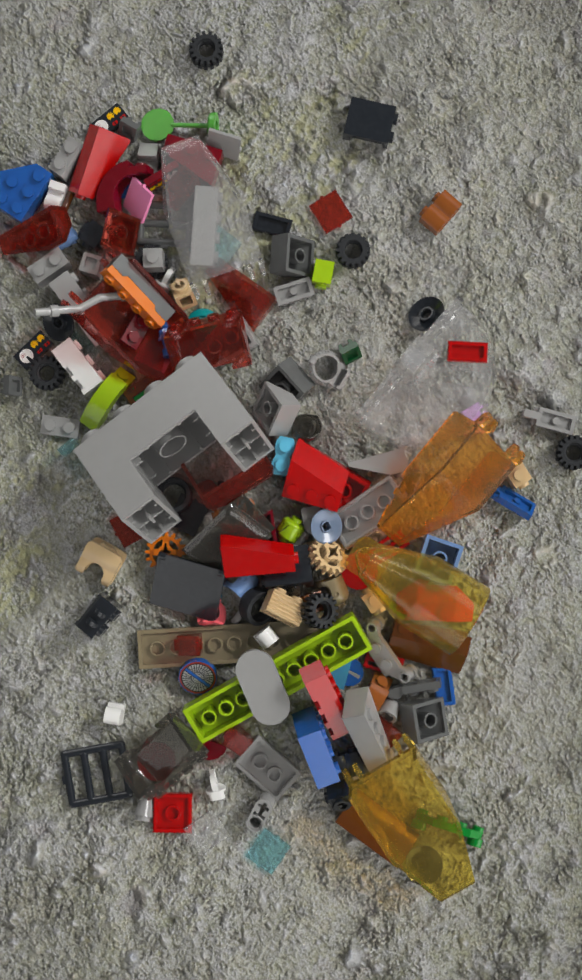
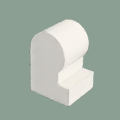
(56, 194)
(266, 637)
(114, 713)

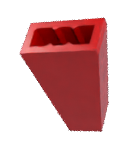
(98, 155)
(255, 556)

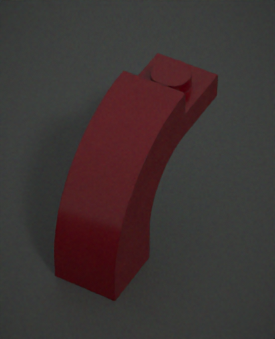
(115, 182)

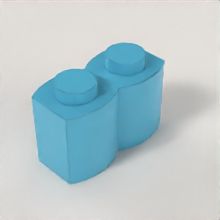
(283, 450)

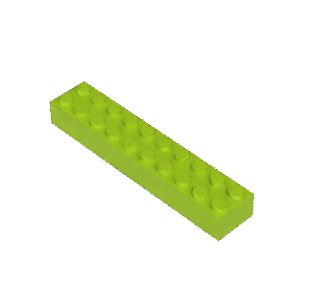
(227, 704)

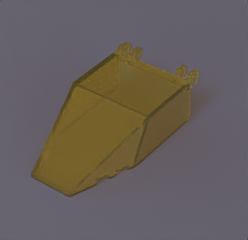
(413, 821)

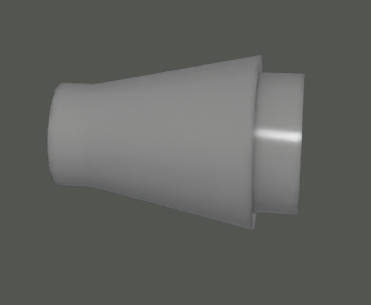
(144, 810)

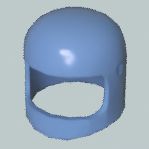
(242, 584)

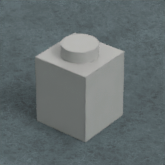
(153, 260)

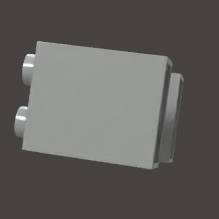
(161, 432)

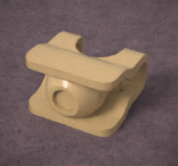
(105, 555)

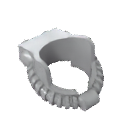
(339, 374)

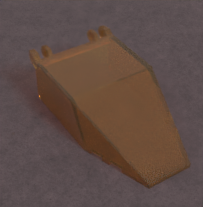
(449, 478)

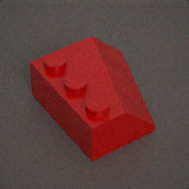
(315, 478)

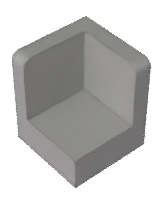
(91, 266)

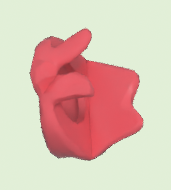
(219, 621)

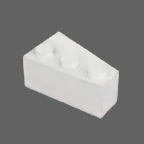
(79, 366)

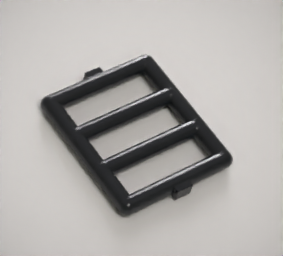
(83, 753)

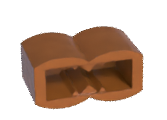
(440, 212)

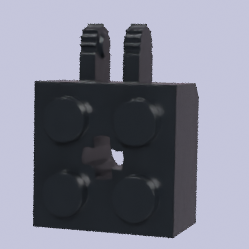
(98, 615)

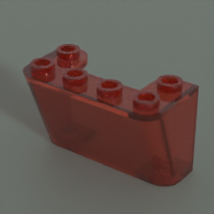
(217, 336)

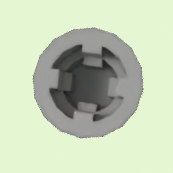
(389, 710)

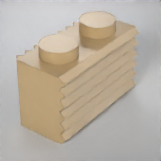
(283, 607)

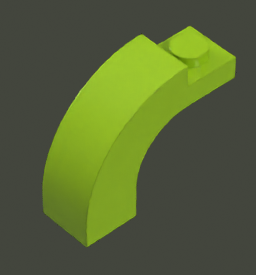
(105, 397)

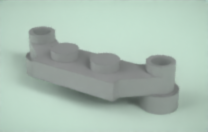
(383, 654)

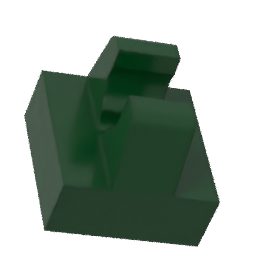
(350, 352)

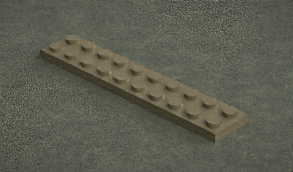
(220, 642)

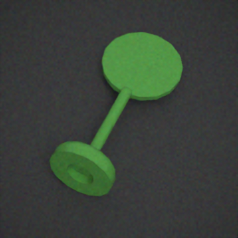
(160, 123)

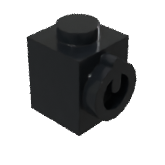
(91, 236)
(338, 796)

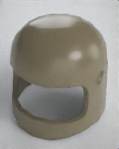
(335, 587)

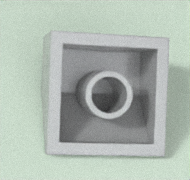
(276, 409)

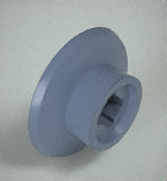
(333, 524)

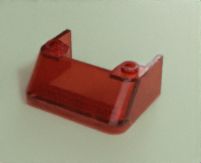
(217, 497)

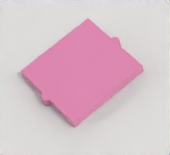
(138, 199)

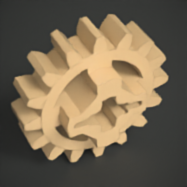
(328, 557)

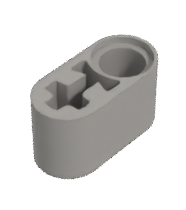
(259, 813)

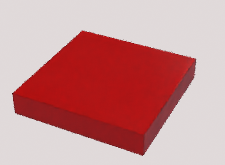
(172, 812)

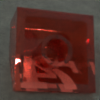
(120, 232)

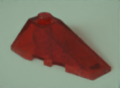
(38, 233)

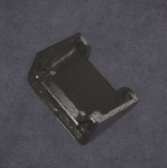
(237, 519)

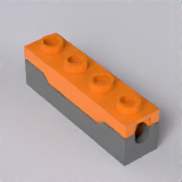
(137, 292)

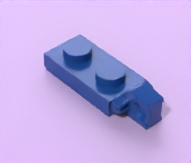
(514, 502)

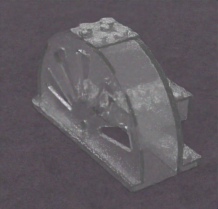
(427, 388)

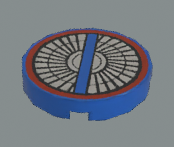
(197, 676)

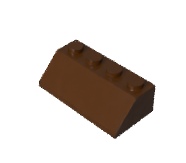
(414, 648)

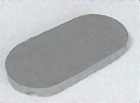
(262, 687)

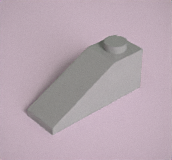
(387, 463)

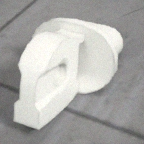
(166, 279)
(216, 789)

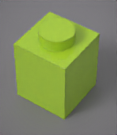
(322, 274)

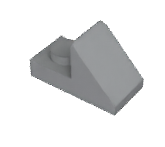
(149, 154)

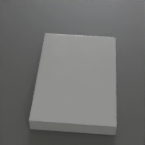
(267, 767)

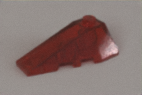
(246, 296)

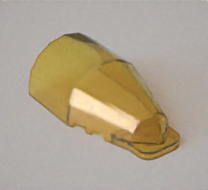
(420, 591)

